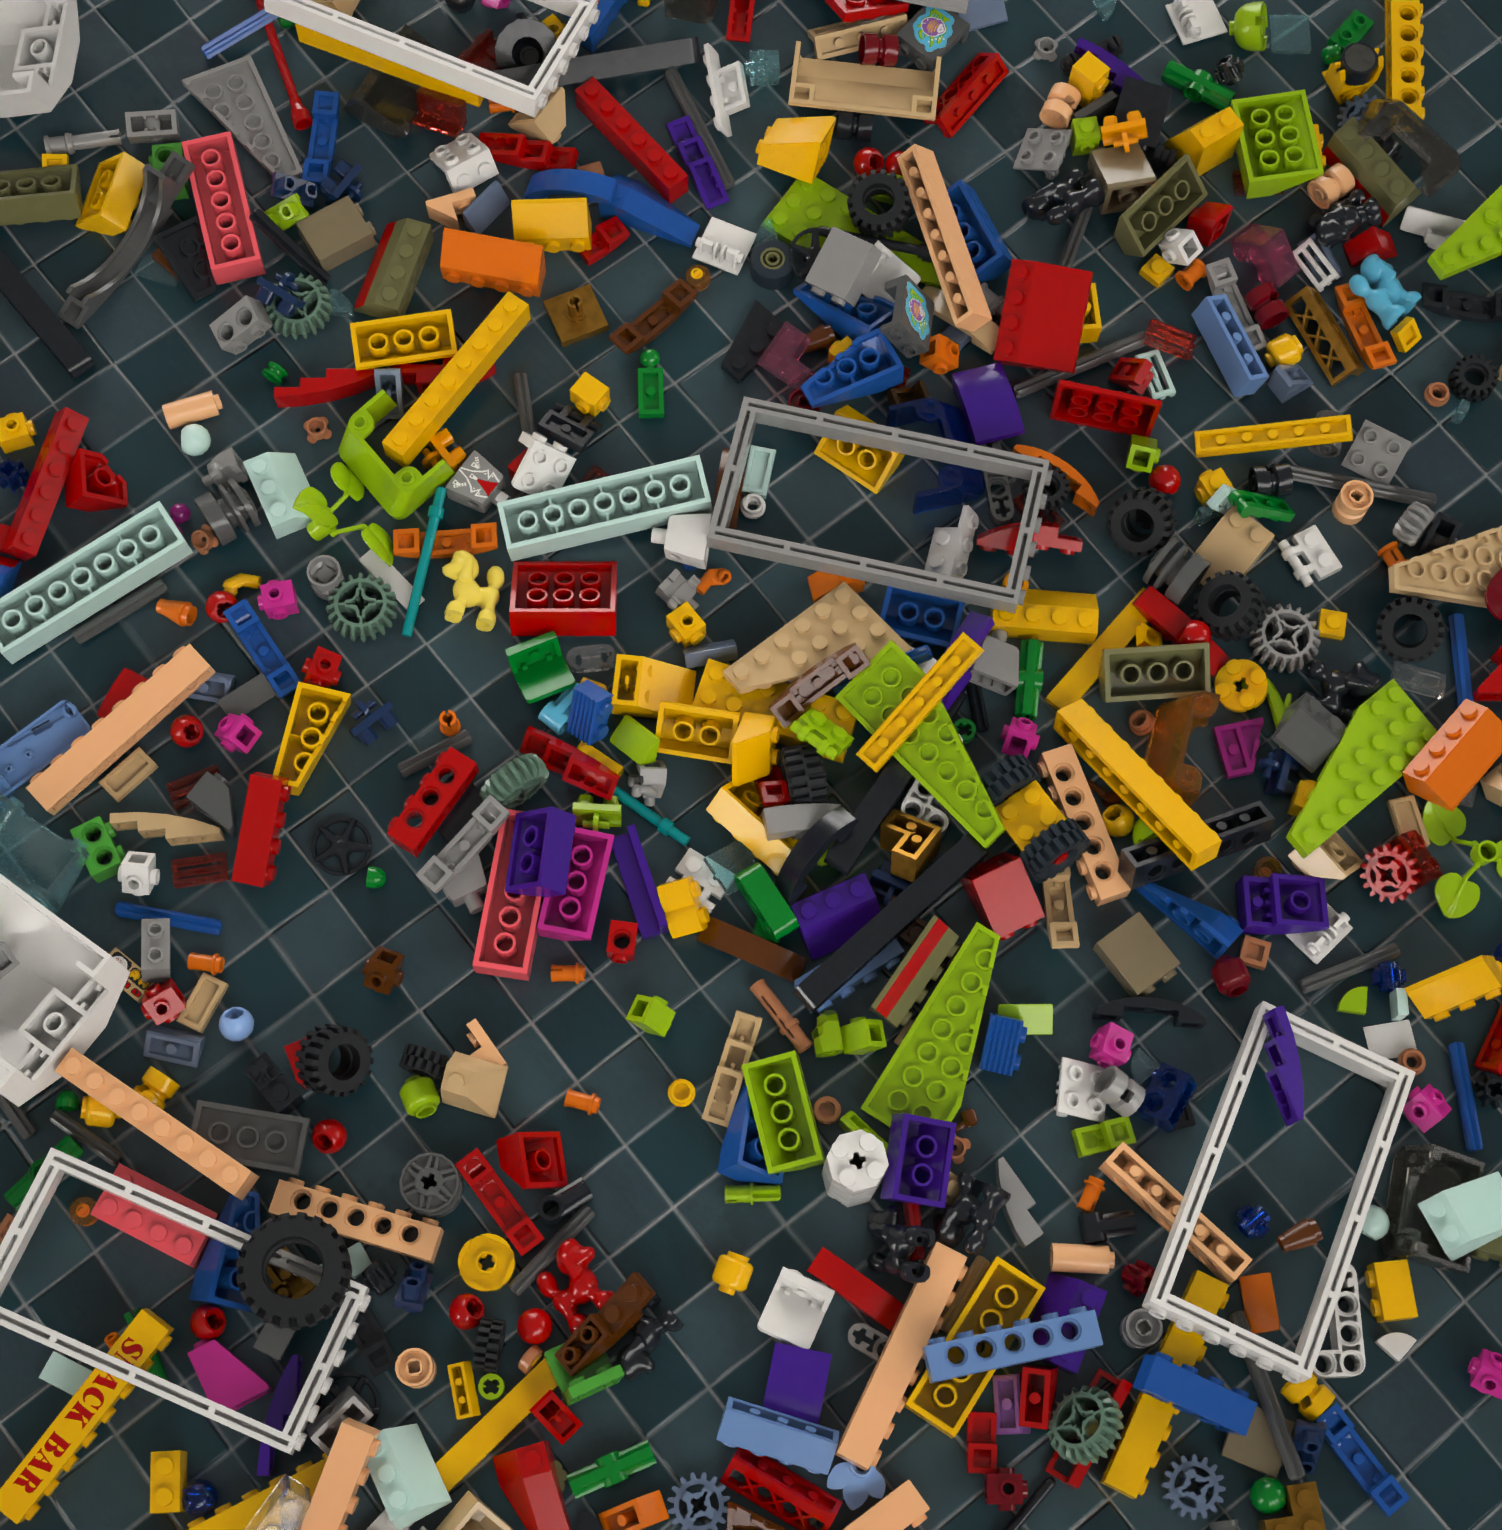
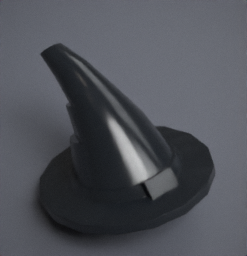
(523, 43)

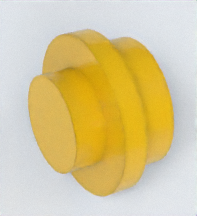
(681, 1093)

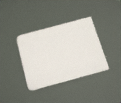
(1390, 1038)

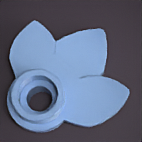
(856, 1484)

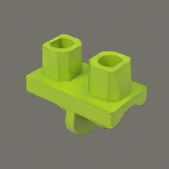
(287, 212)
(597, 815)

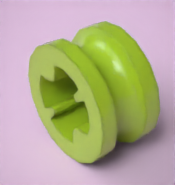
(492, 1377)

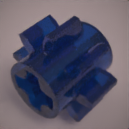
(12, 474)
(1388, 976)
(1253, 1221)

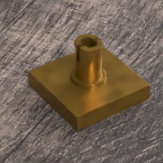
(576, 315)

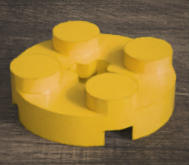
(1234, 672)
(479, 1248)

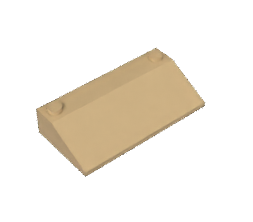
(864, 88)

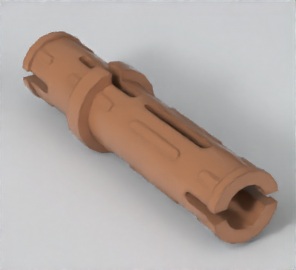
(788, 1025)

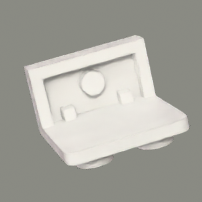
(465, 162)
(887, 268)
(543, 466)
(795, 1309)

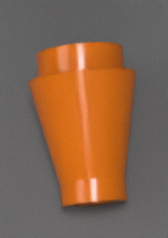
(180, 612)

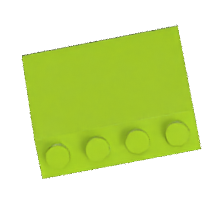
(1276, 143)

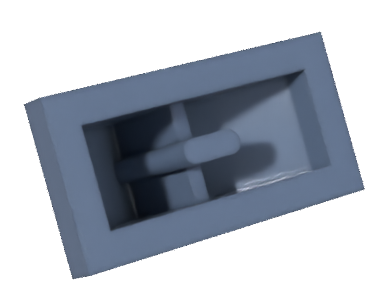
(1288, 381)
(392, 383)

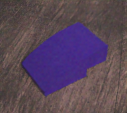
(987, 403)
(1281, 904)
(797, 1382)

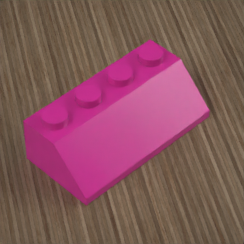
(574, 914)

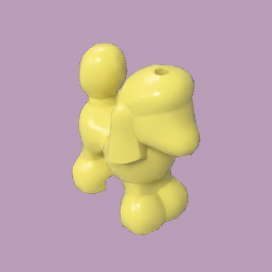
(468, 593)

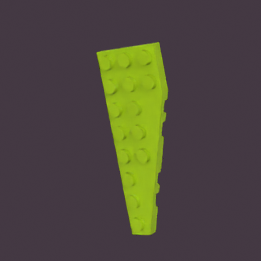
(935, 1056)

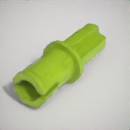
(752, 1193)

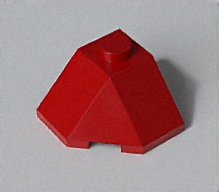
(93, 485)

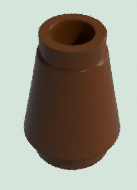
(821, 337)
(1301, 1235)

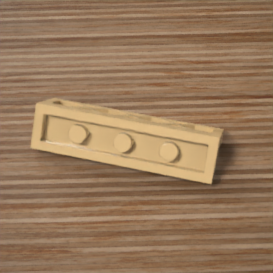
(845, 36)

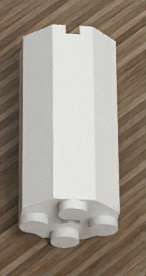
(854, 1167)

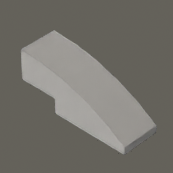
(793, 819)
(1016, 1209)

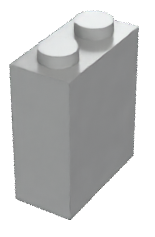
(843, 267)

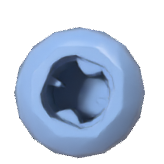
(236, 1024)

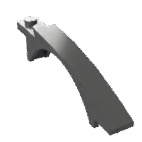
(157, 196)

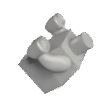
(223, 467)
(677, 590)
(651, 781)

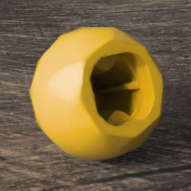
(1118, 820)

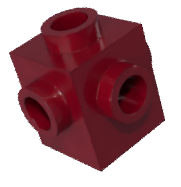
(994, 1489)

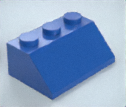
(922, 616)

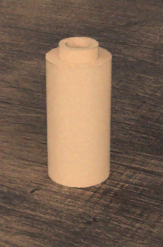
(192, 409)
(1081, 1258)

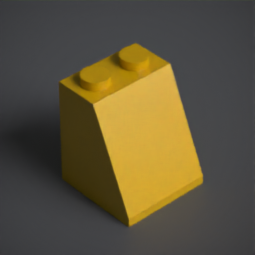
(1209, 140)
(797, 146)

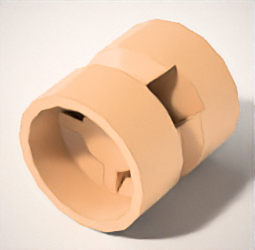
(1060, 105)
(1331, 186)
(1352, 502)
(415, 1368)

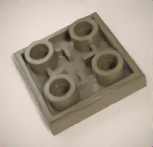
(1257, 1448)

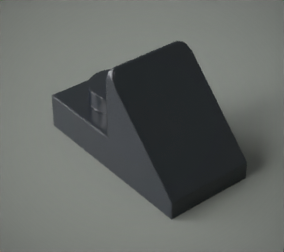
(1440, 533)

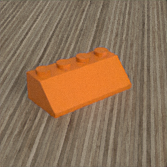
(492, 262)
(1456, 756)

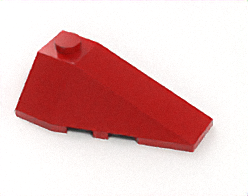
(533, 1486)

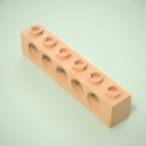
(1065, 761)
(1162, 1204)
(423, 1248)

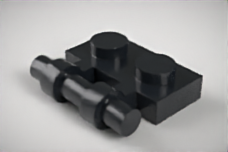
(569, 427)

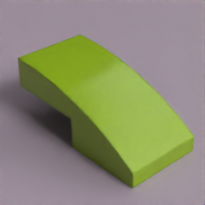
(1103, 1136)

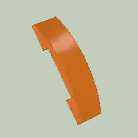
(1362, 329)
(1084, 495)
(475, 540)

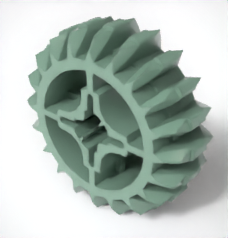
(301, 322)
(382, 608)
(516, 781)
(1094, 1428)

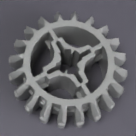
(1291, 655)

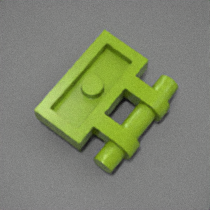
(822, 734)

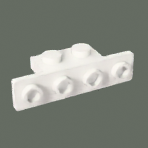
(727, 89)
(1431, 225)
(952, 546)

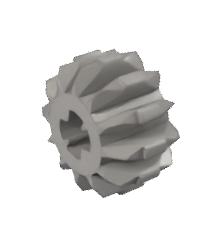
(1413, 523)

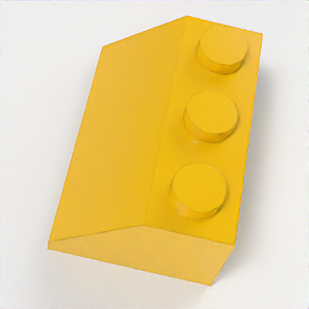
(112, 195)
(553, 223)
(862, 463)
(696, 731)
(1457, 988)

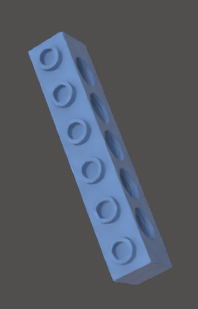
(1086, 1337)

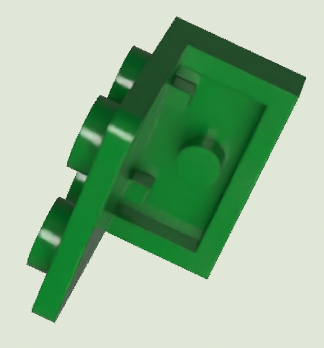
(539, 667)

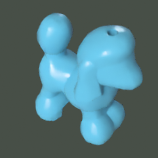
(1383, 291)

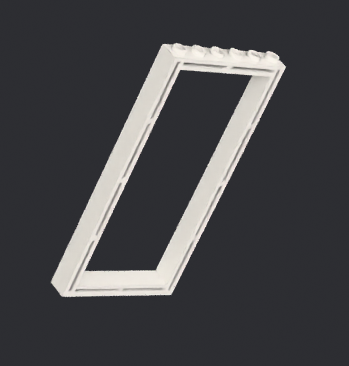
(444, 66)
(1242, 1343)
(318, 1381)

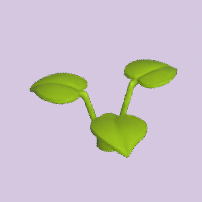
(324, 522)
(1452, 892)

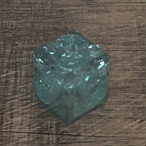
(763, 67)

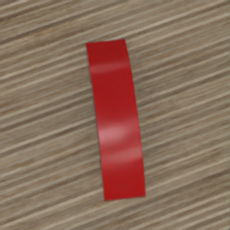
(499, 1202)

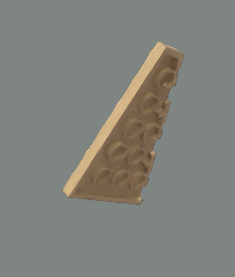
(1451, 572)
(810, 637)

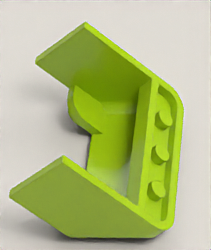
(399, 492)

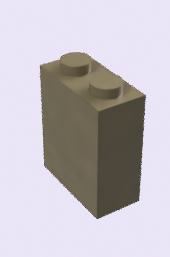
(336, 233)
(1137, 956)

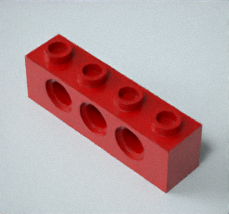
(415, 838)

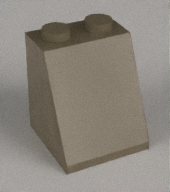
(1121, 175)

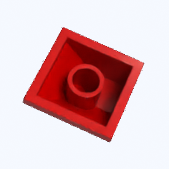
(533, 1159)

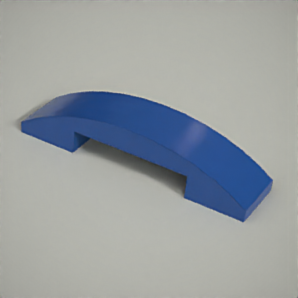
(323, 136)
(571, 182)
(262, 648)
(1360, 1461)

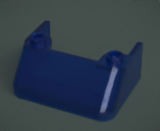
(955, 482)

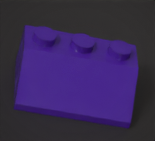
(540, 852)
(835, 915)
(918, 1160)
(1060, 1296)

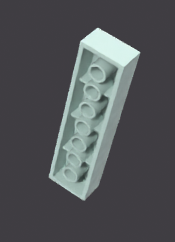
(603, 507)
(89, 581)

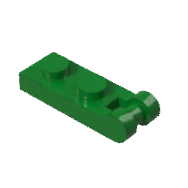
(1260, 506)

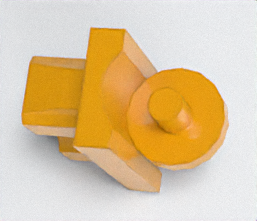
(1125, 132)
(438, 445)

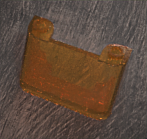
(1170, 737)

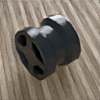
(1164, 157)

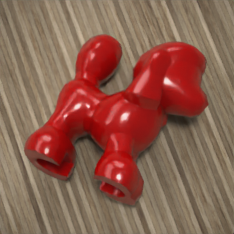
(583, 1285)

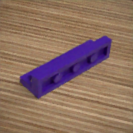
(639, 884)

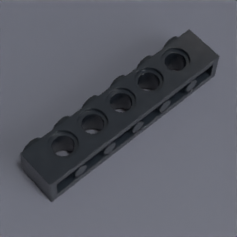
(1237, 830)

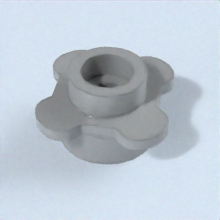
(1048, 44)

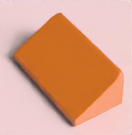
(1259, 1302)

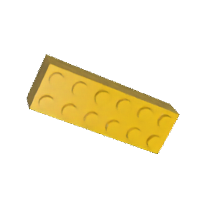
(719, 694)
(998, 1299)

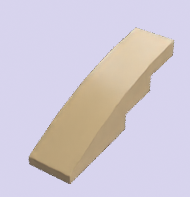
(175, 828)
(729, 1072)

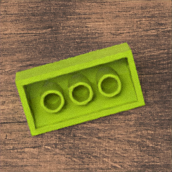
(783, 1113)

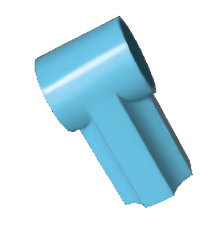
(556, 713)

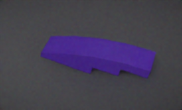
(1118, 70)
(697, 162)
(977, 628)
(1286, 1075)
(280, 1408)

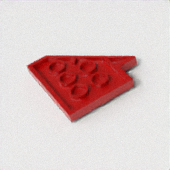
(855, 10)

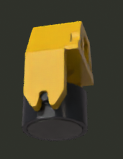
(1354, 72)

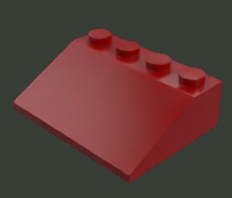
(1043, 316)
(1104, 408)
(563, 597)

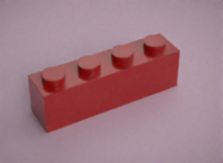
(260, 829)

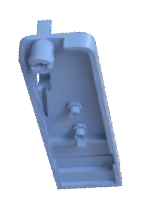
(33, 750)

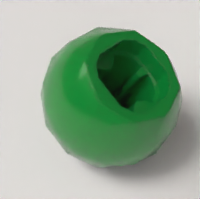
(1268, 1495)

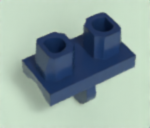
(347, 175)
(287, 185)
(288, 302)
(383, 715)
(1276, 772)
(887, 884)
(414, 1287)
(1308, 1442)

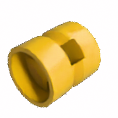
(157, 1087)
(1309, 1396)

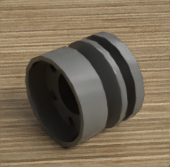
(227, 511)
(1176, 571)
(437, 1200)

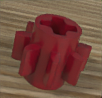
(1137, 1277)

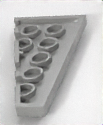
(244, 108)

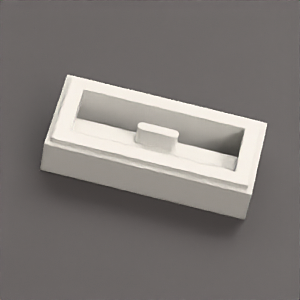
(1326, 279)

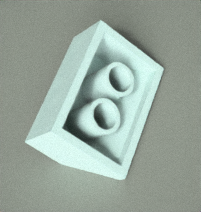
(277, 483)
(407, 1476)

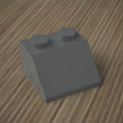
(1308, 732)
(215, 801)

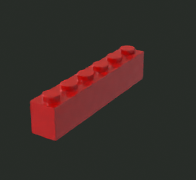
(631, 140)
(45, 484)

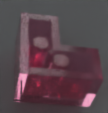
(1268, 251)
(783, 356)

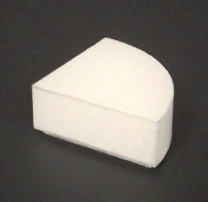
(1396, 1344)

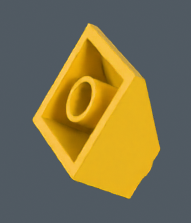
(754, 748)

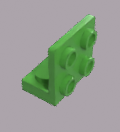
(588, 1382)

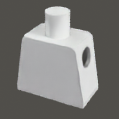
(685, 539)

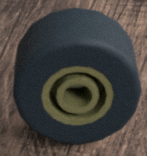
(771, 264)

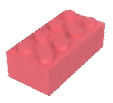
(150, 1227)

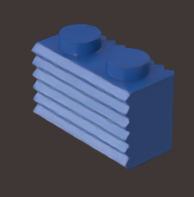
(589, 712)
(1001, 1044)

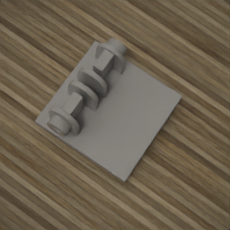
(1043, 150)
(1376, 453)

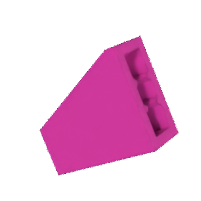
(226, 1376)

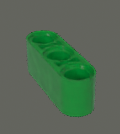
(766, 901)

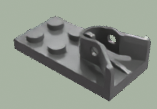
(254, 1136)

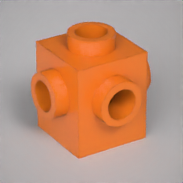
(942, 355)

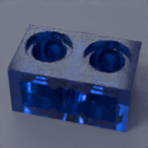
(1173, 1098)

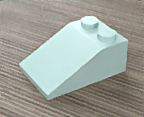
(1466, 1215)

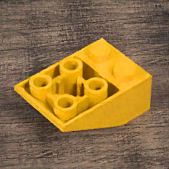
(645, 681)

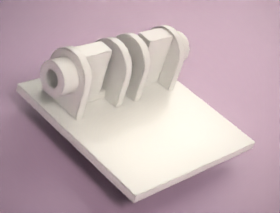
(1195, 20)
(724, 246)
(1320, 943)
(1076, 1093)

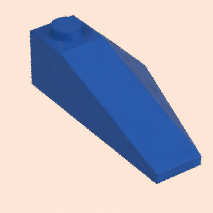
(648, 212)
(848, 320)
(859, 371)
(1203, 924)
(741, 1149)
(217, 1271)

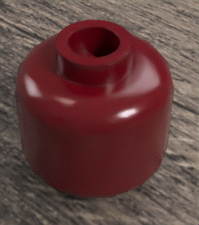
(1230, 976)

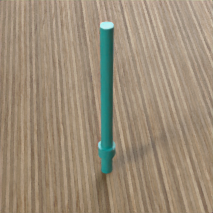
(435, 514)
(665, 825)

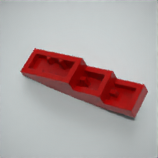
(740, 20)
(528, 154)
(337, 385)
(1171, 621)
(570, 762)
(856, 1289)

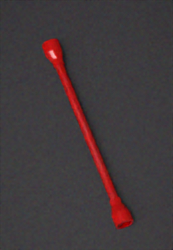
(299, 113)

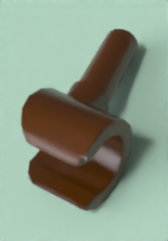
(1108, 798)
(969, 1120)

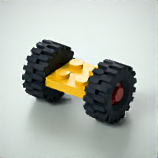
(1032, 819)

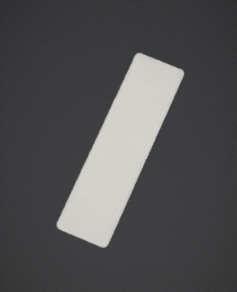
(389, 575)

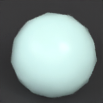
(195, 439)
(1376, 1223)

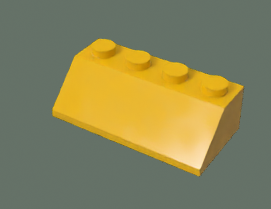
(403, 339)
(1051, 617)
(741, 814)

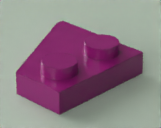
(1238, 746)

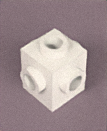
(1180, 246)
(138, 873)

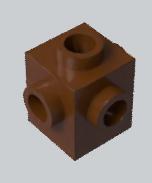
(383, 970)

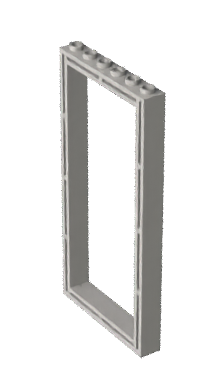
(893, 440)

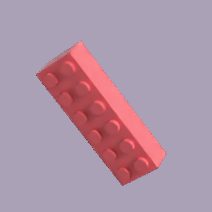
(223, 208)
(508, 920)

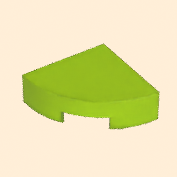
(1354, 1001)

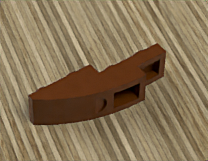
(606, 1327)

